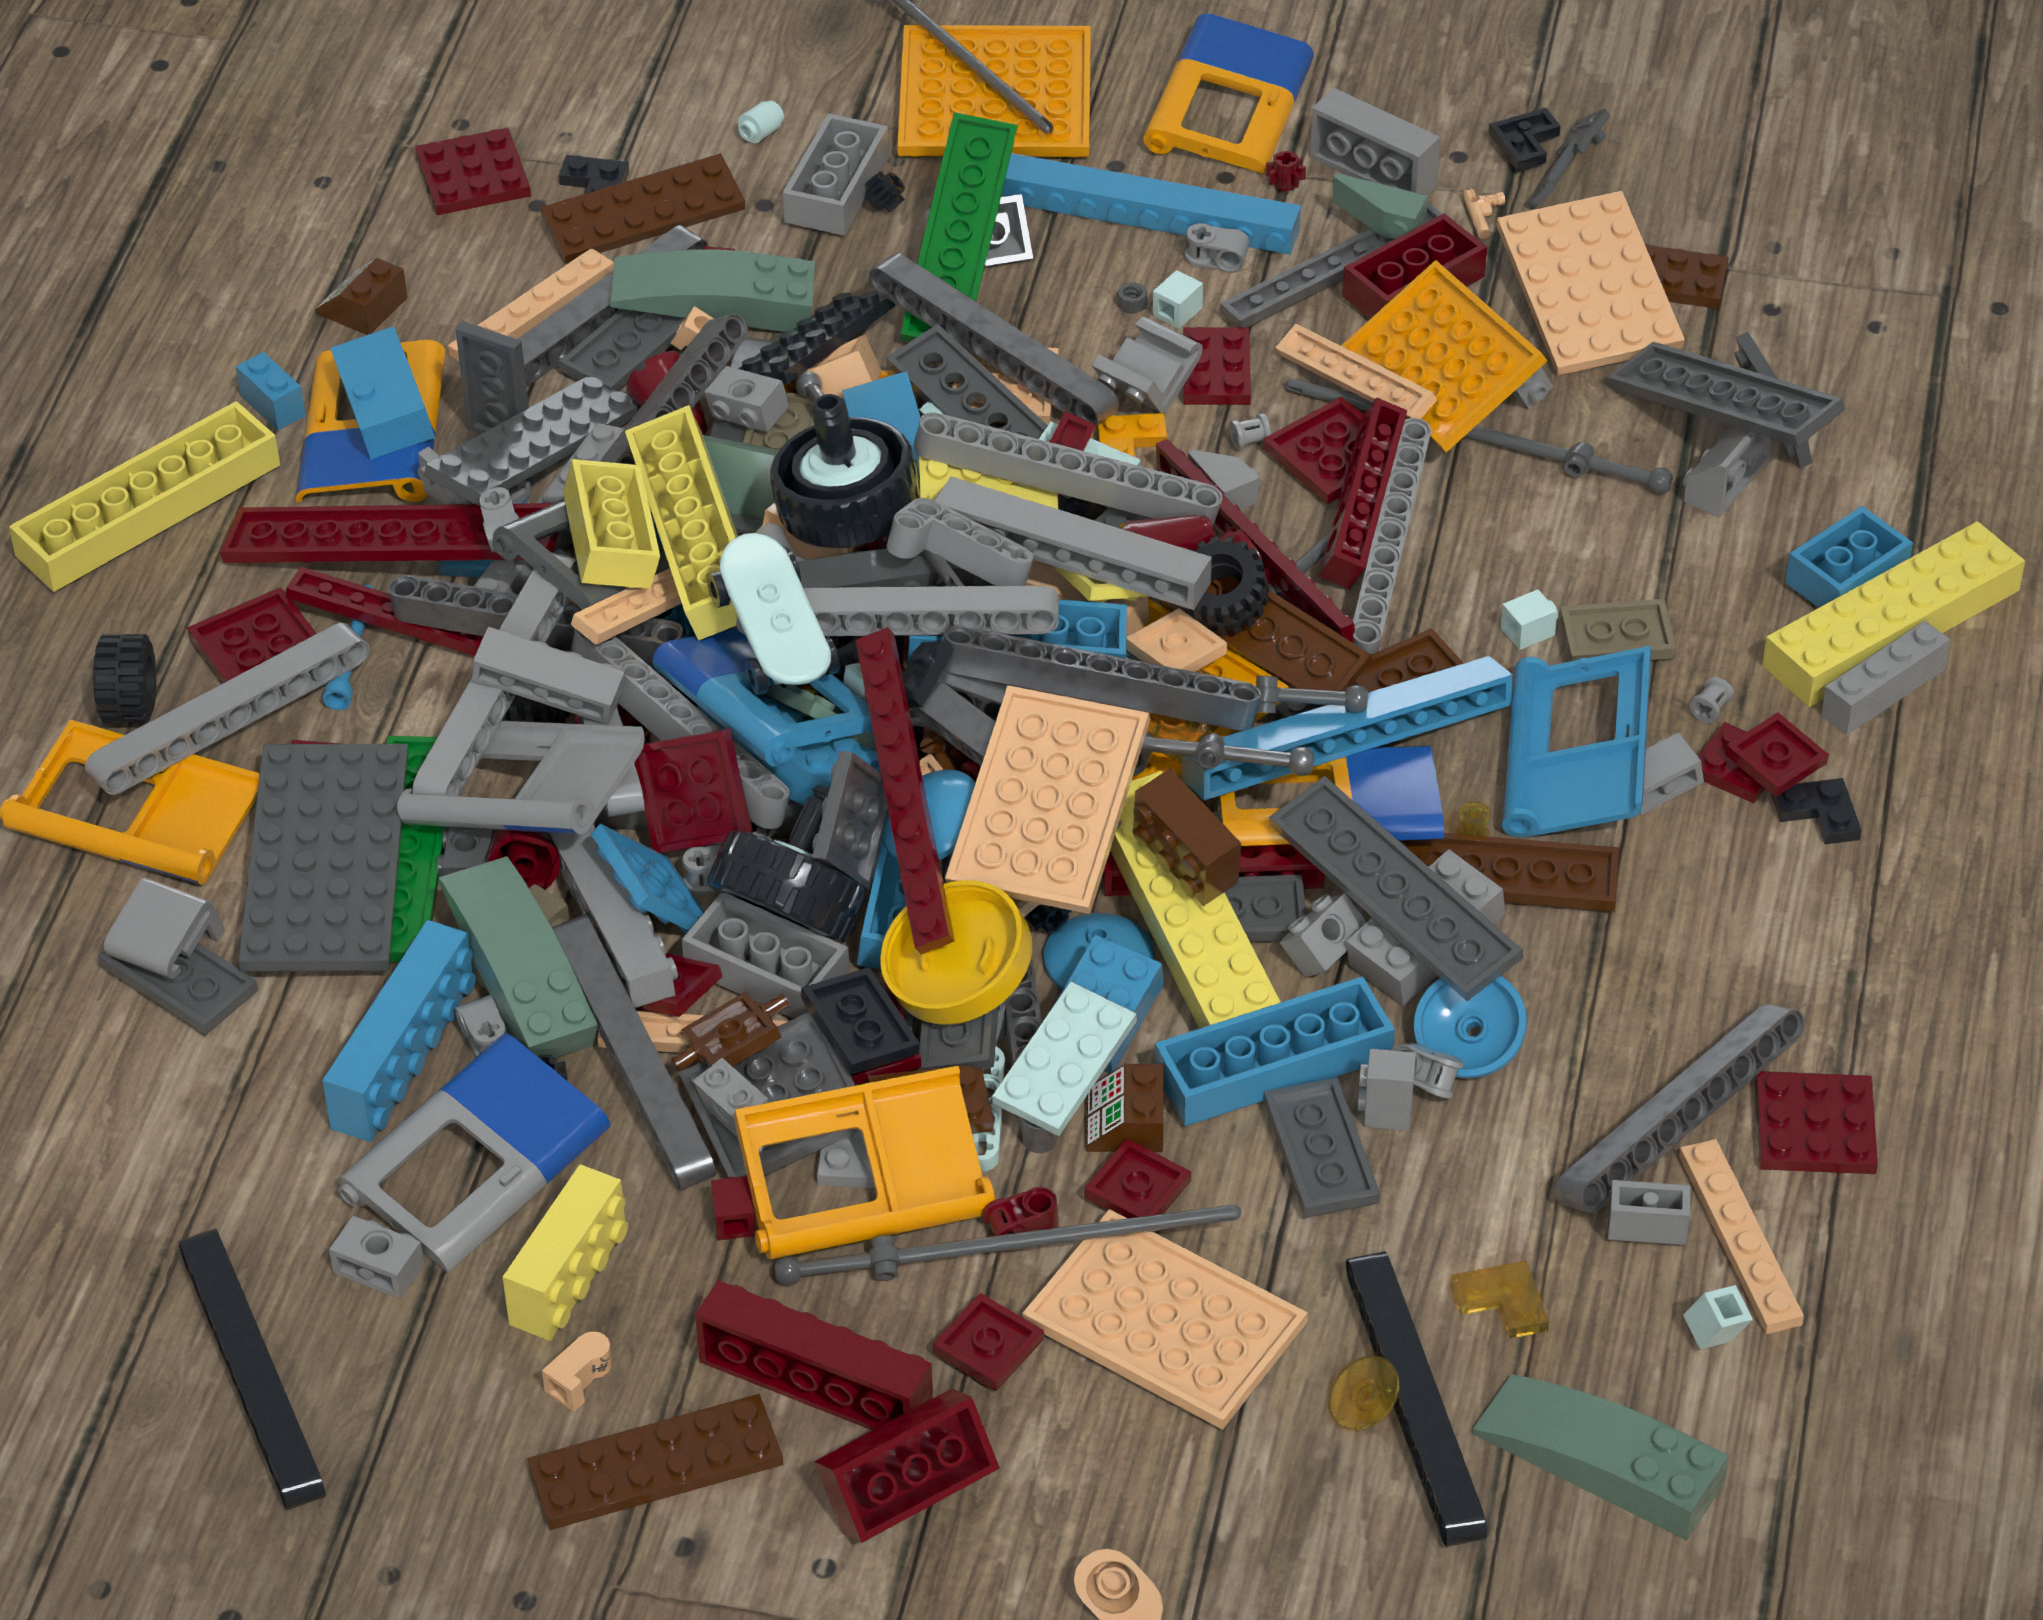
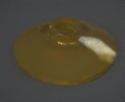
(1363, 1393)

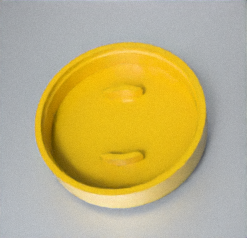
(968, 974)

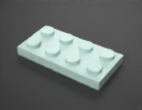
(1064, 1058)

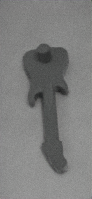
(1577, 141)

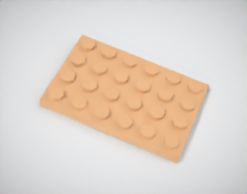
(1589, 282)
(1049, 798)
(1167, 1320)

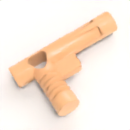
(1480, 207)

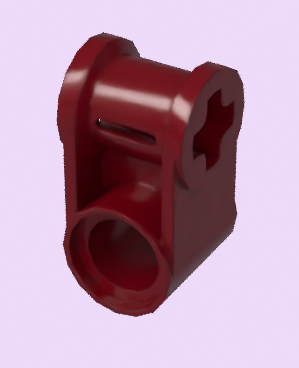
(1023, 1212)

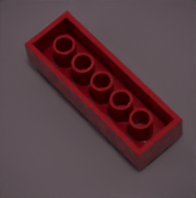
(809, 1358)

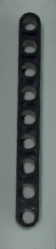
(252, 1369)
(1418, 1402)

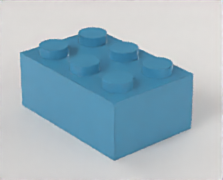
(1845, 557)
(1121, 978)

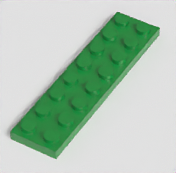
(964, 207)
(418, 861)

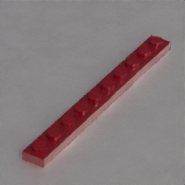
(1282, 570)
(905, 791)

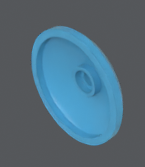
(948, 800)
(1069, 942)
(1446, 1018)

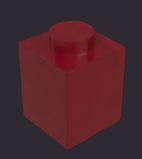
(733, 1208)

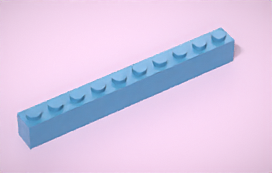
(1150, 202)
(1337, 733)

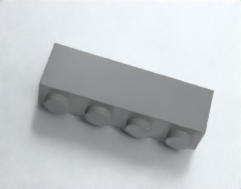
(548, 675)
(1885, 677)

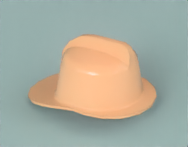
(1116, 1587)

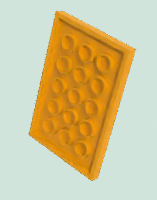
(1451, 346)

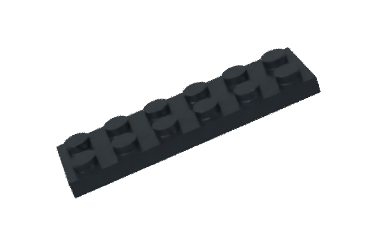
(818, 336)

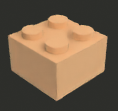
(847, 367)

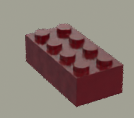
(1386, 271)
(906, 1465)

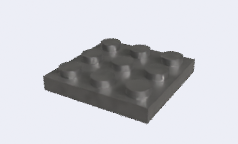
(852, 820)

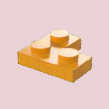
(1132, 431)

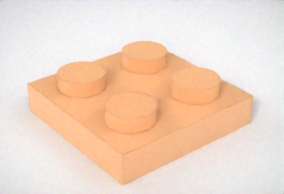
(1177, 643)

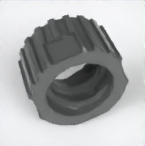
(1132, 297)

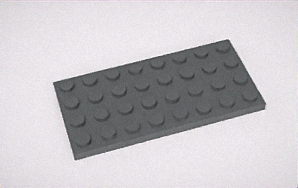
(324, 858)

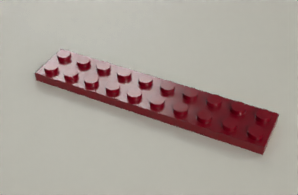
(364, 533)

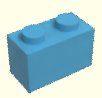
(270, 391)

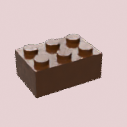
(1186, 837)

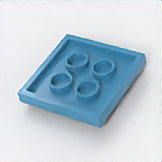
(649, 879)

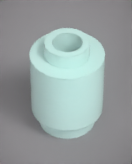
(760, 121)

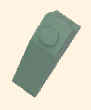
(1380, 206)

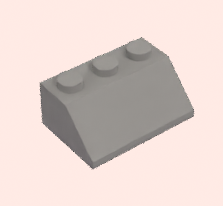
(1010, 235)
(1726, 470)

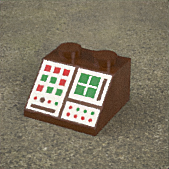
(366, 296)
(1126, 1106)

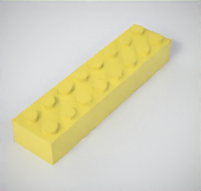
(144, 496)
(686, 511)
(1934, 586)
(1199, 942)

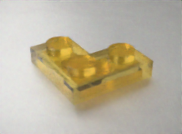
(1506, 1288)

